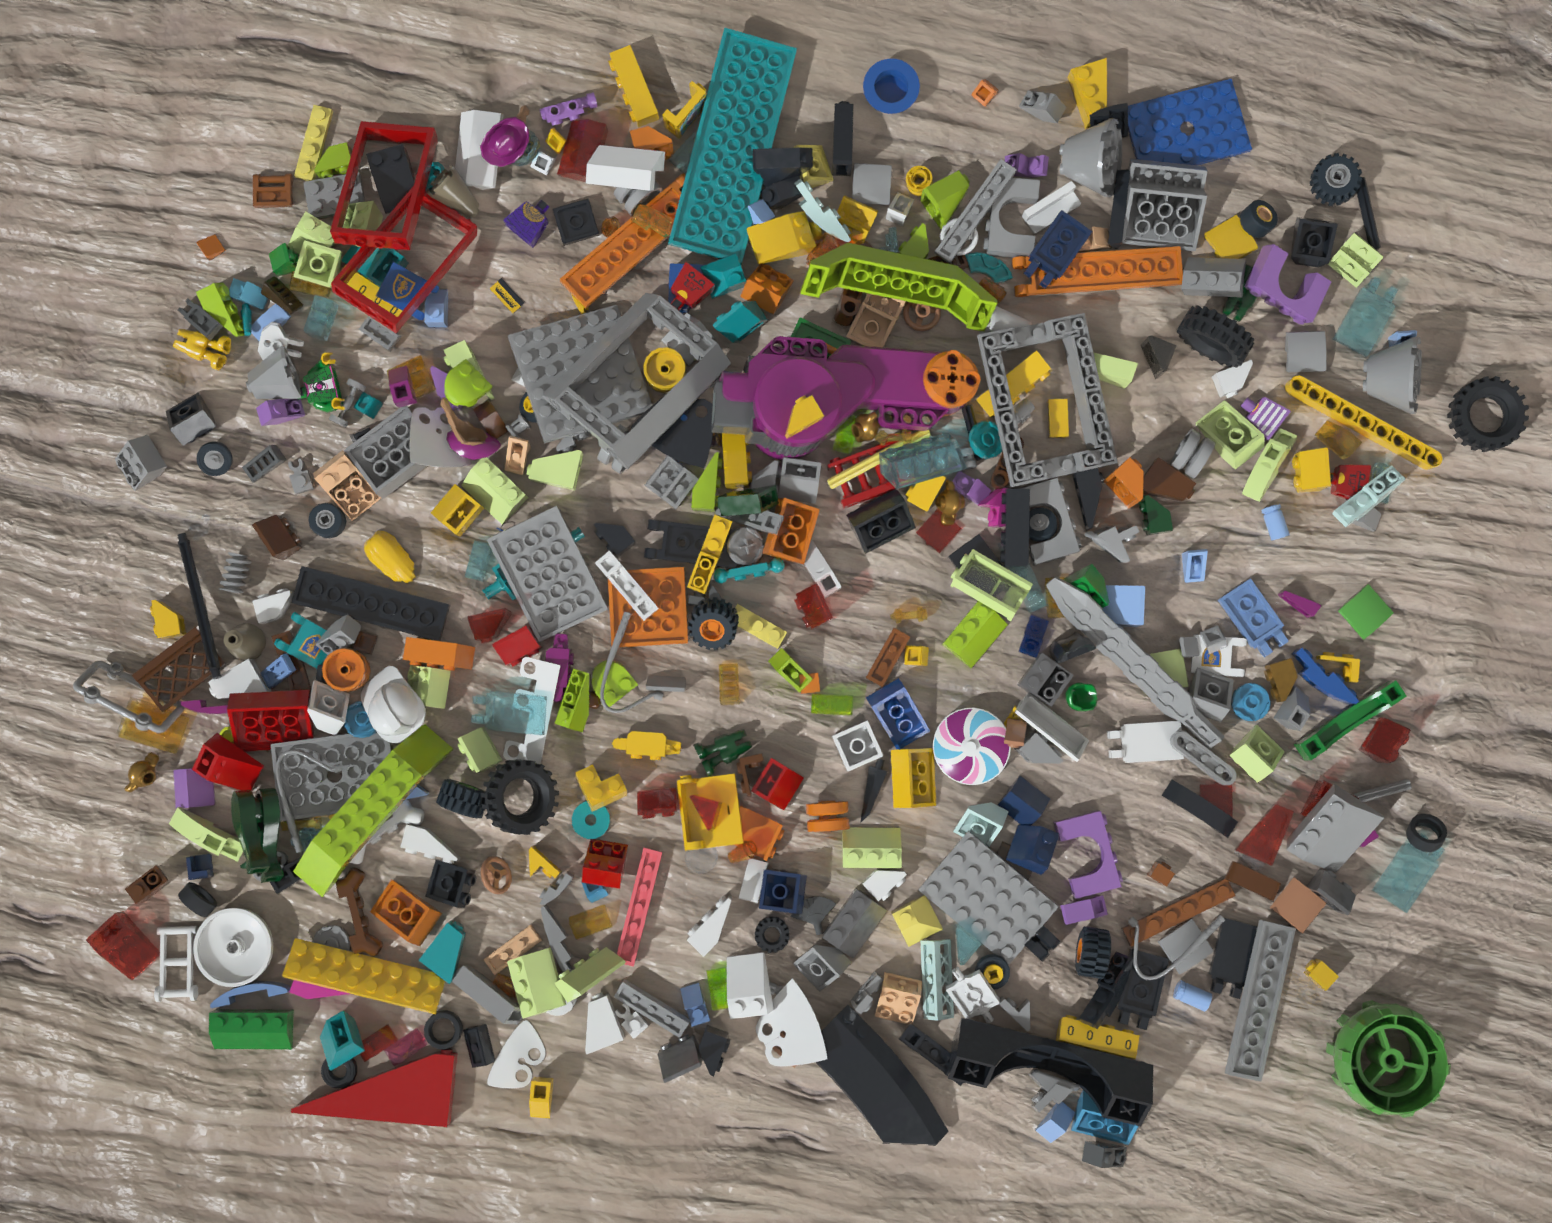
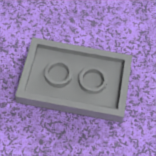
(324, 194)

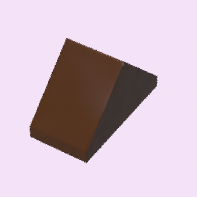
(490, 419)

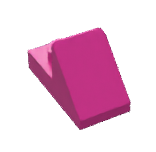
(993, 502)

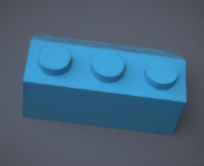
(1090, 1122)

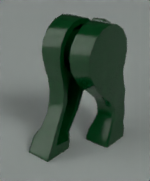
(257, 828)

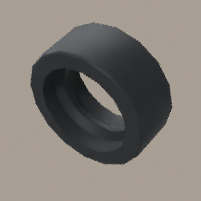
(1422, 843)
(197, 899)
(443, 1044)

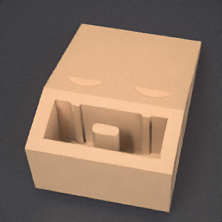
(346, 485)

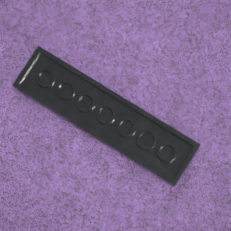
(370, 603)

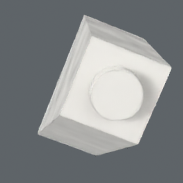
(239, 679)
(602, 1024)

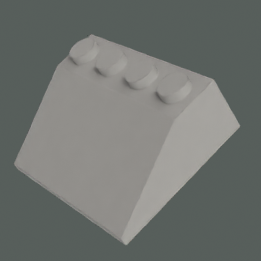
(385, 453)
(1333, 830)

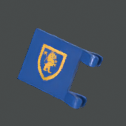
(401, 287)

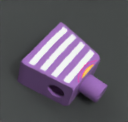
(1265, 415)

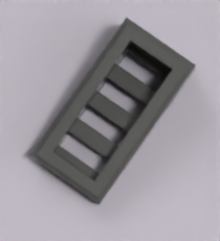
(278, 459)

